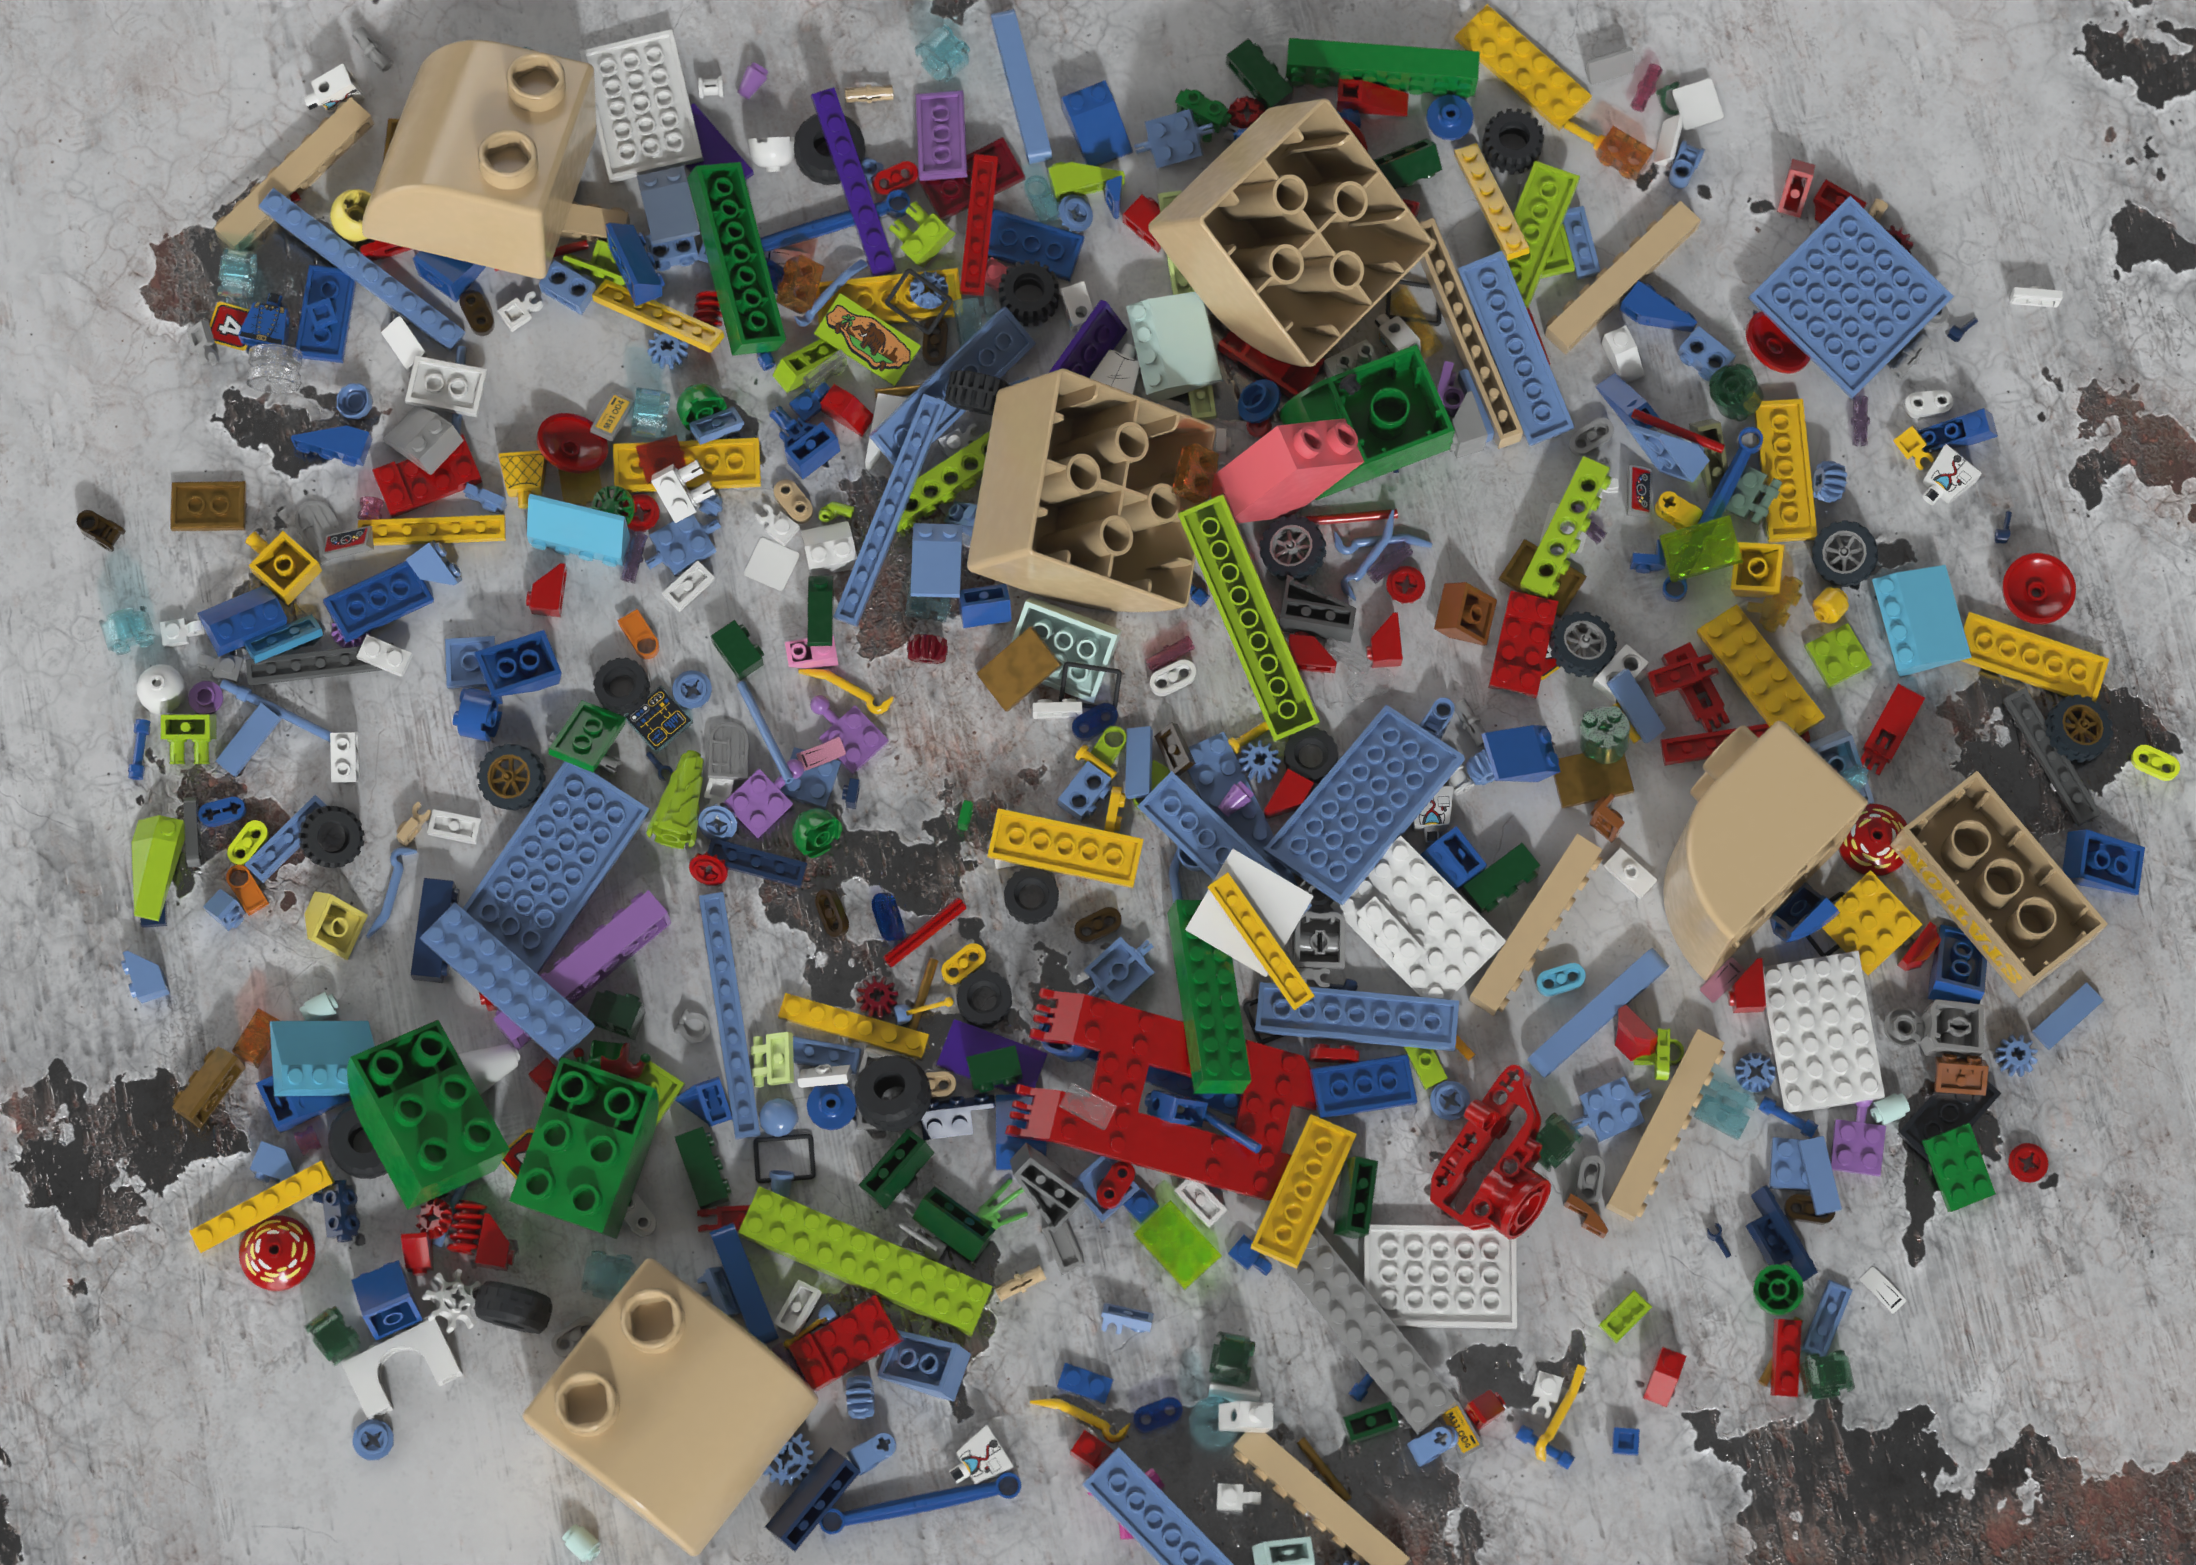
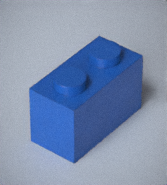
(984, 605)

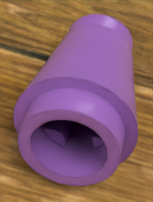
(752, 80)
(1236, 798)

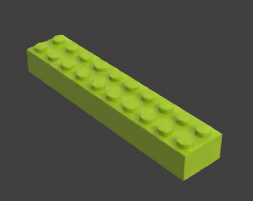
(1249, 617)
(865, 1261)

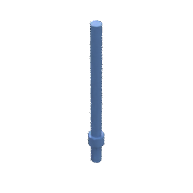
(245, 694)

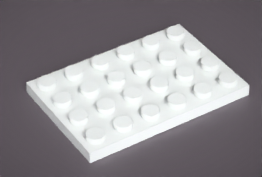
(642, 106)
(1433, 913)
(1822, 1032)
(1442, 1276)

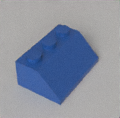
(634, 262)
(242, 619)

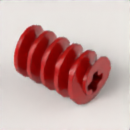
(707, 308)
(465, 1227)

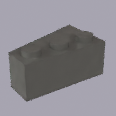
(1315, 613)
(1048, 1185)

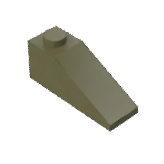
(1718, 463)

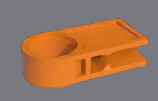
(636, 630)
(248, 894)

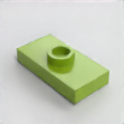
(1426, 1066)
(1625, 1316)

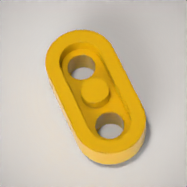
(1117, 800)
(961, 962)

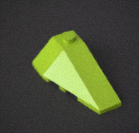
(154, 860)

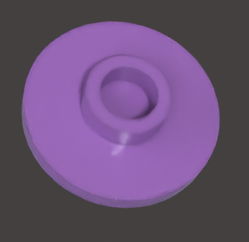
(205, 697)

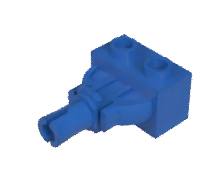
(805, 443)

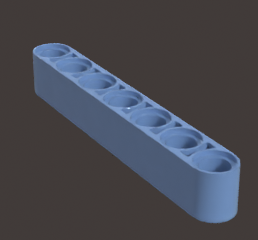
(1021, 86)
(1598, 1012)

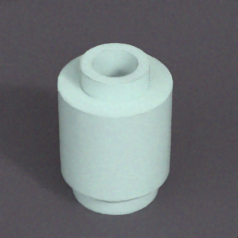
(319, 1007)
(1889, 1109)
(582, 1543)

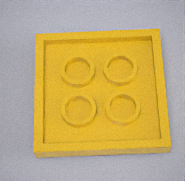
(1871, 922)

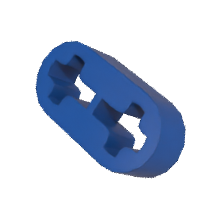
(221, 806)

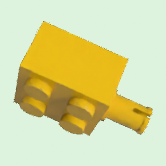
(282, 565)

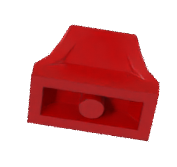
(1829, 199)
(1921, 949)
(1633, 1035)

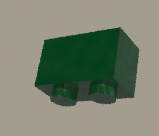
(737, 649)
(994, 1068)
(1370, 1423)

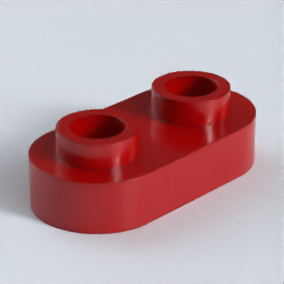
(894, 178)
(1325, 1054)
(1116, 1184)

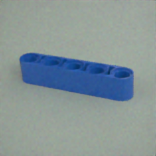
(744, 1283)

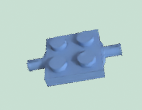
(1174, 138)
(682, 544)
(1119, 971)
(1611, 1109)

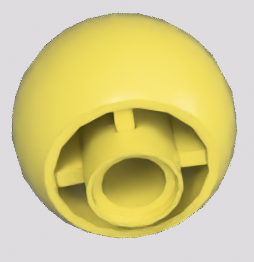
(356, 202)

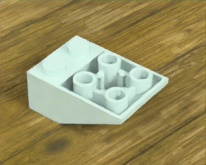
(1284, 1552)

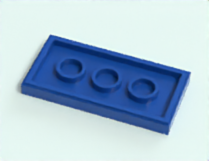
(1023, 239)
(330, 341)
(377, 601)
(1363, 1086)

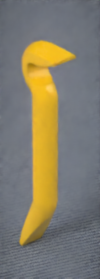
(849, 687)
(1084, 1416)
(1540, 1447)

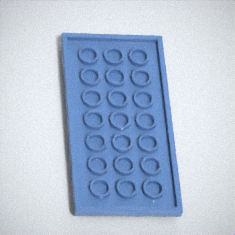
(1364, 804)
(555, 863)

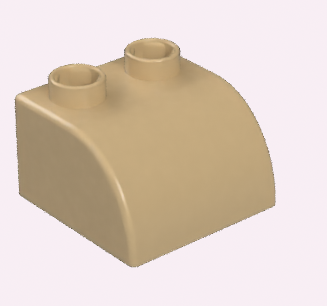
(486, 156)
(1292, 233)
(1083, 496)
(1757, 834)
(671, 1406)

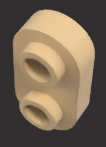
(792, 500)
(936, 1078)

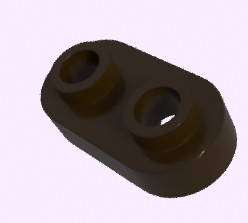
(477, 311)
(935, 342)
(832, 912)
(1096, 924)
(1807, 1211)

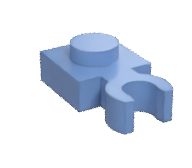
(489, 500)

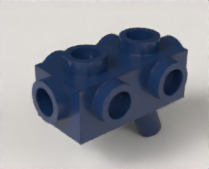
(339, 1210)

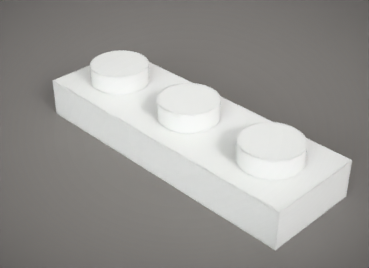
(1391, 932)

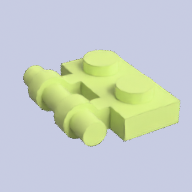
(778, 1057)

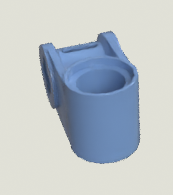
(1686, 161)
(1436, 723)
(1429, 1445)
(867, 1455)

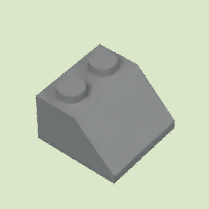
(1469, 428)

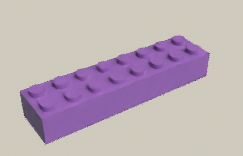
(598, 956)

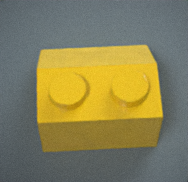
(1759, 572)

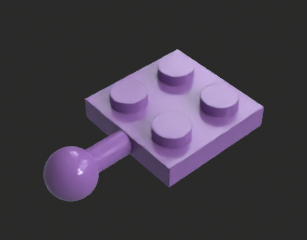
(858, 734)
(760, 801)
(1857, 1144)

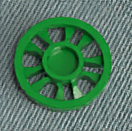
(613, 505)

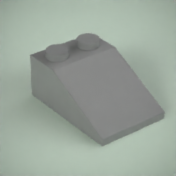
(424, 438)

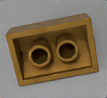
(208, 1086)

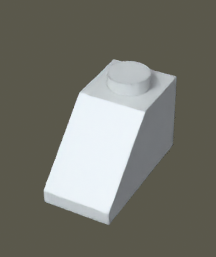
(1623, 354)

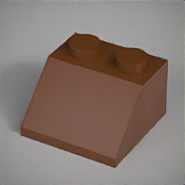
(1465, 613)

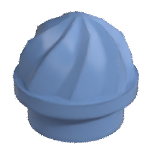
(711, 505)

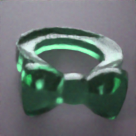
(1662, 92)

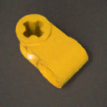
(1679, 513)

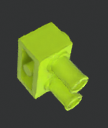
(927, 239)
(183, 727)

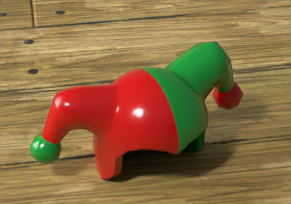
(613, 1059)

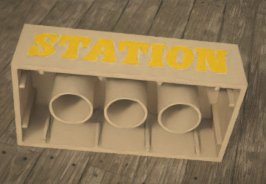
(1998, 884)

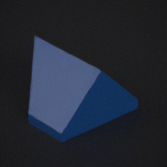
(707, 1102)

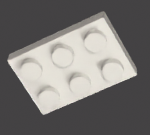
(446, 386)

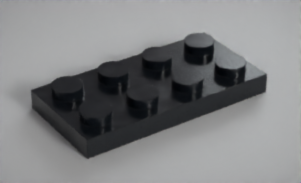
(1944, 1113)

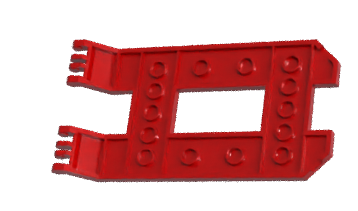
(1129, 1044)

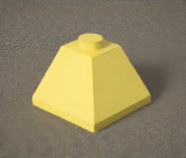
(333, 923)

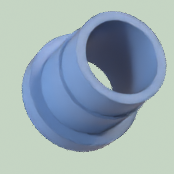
(781, 1182)

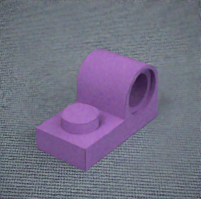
(1446, 391)

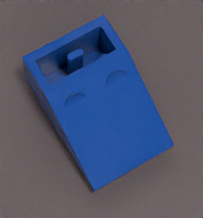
(1454, 858)
(295, 1110)

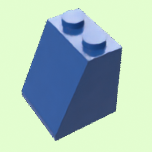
(447, 274)
(386, 1300)

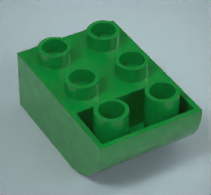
(1393, 414)
(424, 1114)
(588, 1148)

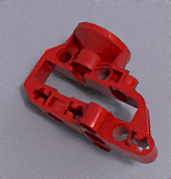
(1512, 1198)

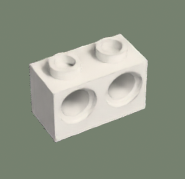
(1615, 666)
(345, 757)

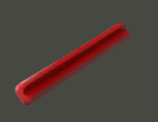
(924, 932)

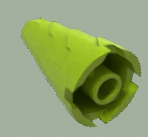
(678, 807)

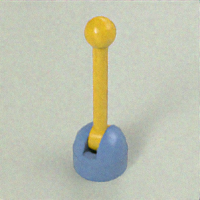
(904, 1013)
(825, 1316)

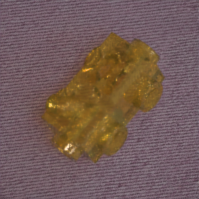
(1775, 609)

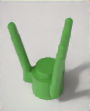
(990, 1214)

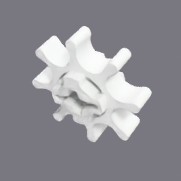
(447, 1306)

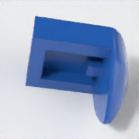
(1649, 562)

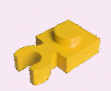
(1911, 444)

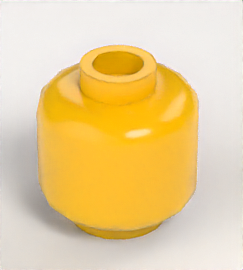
(1830, 605)

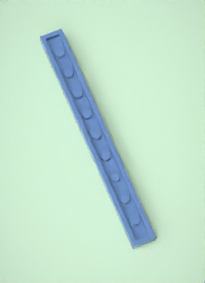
(361, 269)
(890, 510)
(729, 1015)

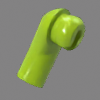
(835, 509)

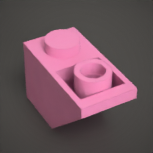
(810, 657)

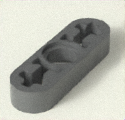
(192, 832)

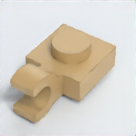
(409, 829)

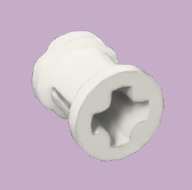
(710, 87)
(1460, 781)

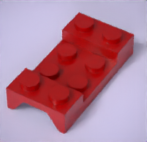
(1288, 377)
(410, 487)
(1523, 643)
(845, 1343)

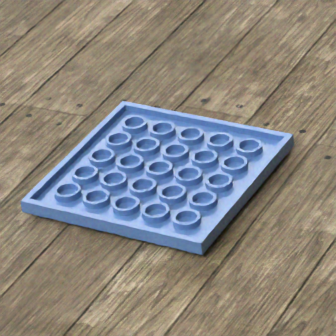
(1850, 297)

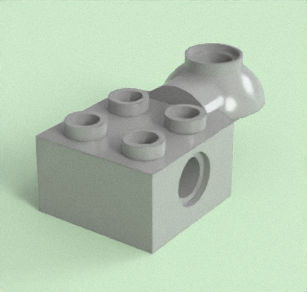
(1319, 936)
(1941, 1028)

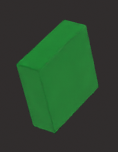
(965, 815)

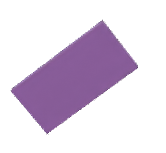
(941, 135)

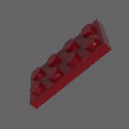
(953, 194)

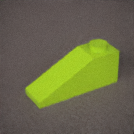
(1079, 179)
(800, 363)

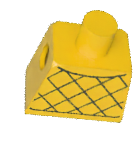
(523, 474)

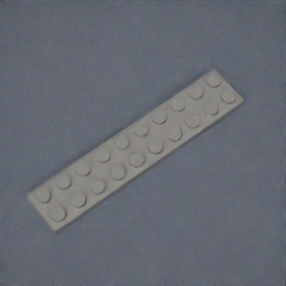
(1370, 1334)

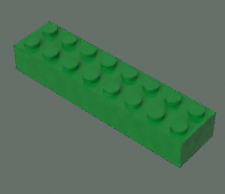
(1392, 66)
(736, 258)
(1208, 1008)

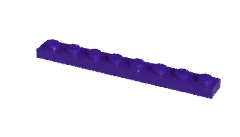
(853, 182)

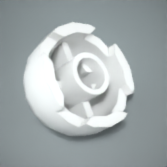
(771, 152)
(161, 689)

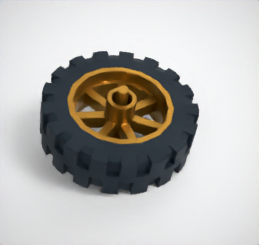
(2090, 716)
(533, 784)

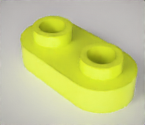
(2154, 763)
(245, 842)

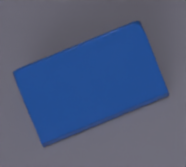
(1113, 193)

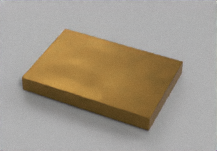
(208, 506)
(1518, 565)
(1019, 669)
(1586, 781)

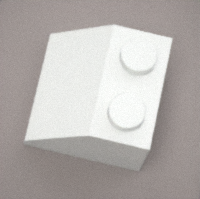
(829, 548)

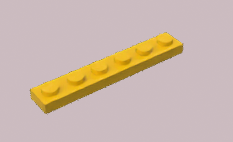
(1491, 201)
(659, 317)
(440, 529)
(1260, 941)
(853, 1026)
(262, 1206)

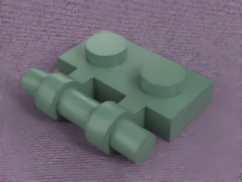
(1747, 492)

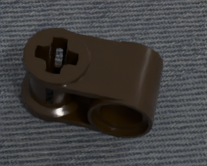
(103, 531)

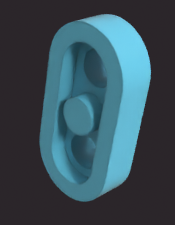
(1560, 980)

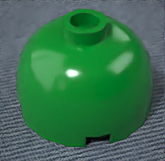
(699, 402)
(814, 832)
(1778, 1289)

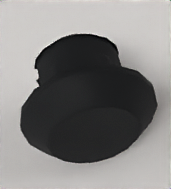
(1350, 384)

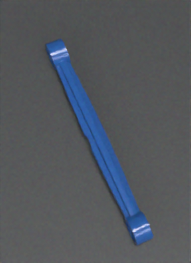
(828, 224)
(1723, 493)
(921, 1503)

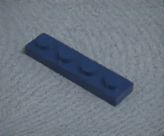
(759, 863)

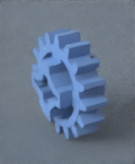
(797, 1460)

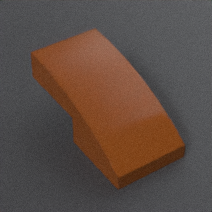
(1592, 1222)

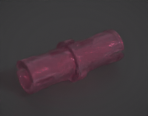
(1646, 87)
(1169, 654)

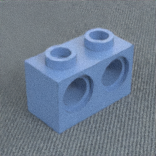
(673, 255)
(564, 291)
(1710, 351)
(1079, 789)

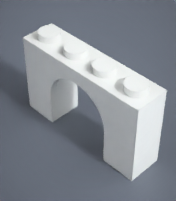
(366, 1367)

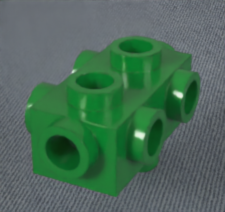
(1204, 110)

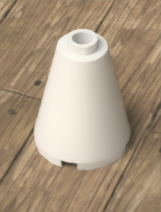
(489, 1064)

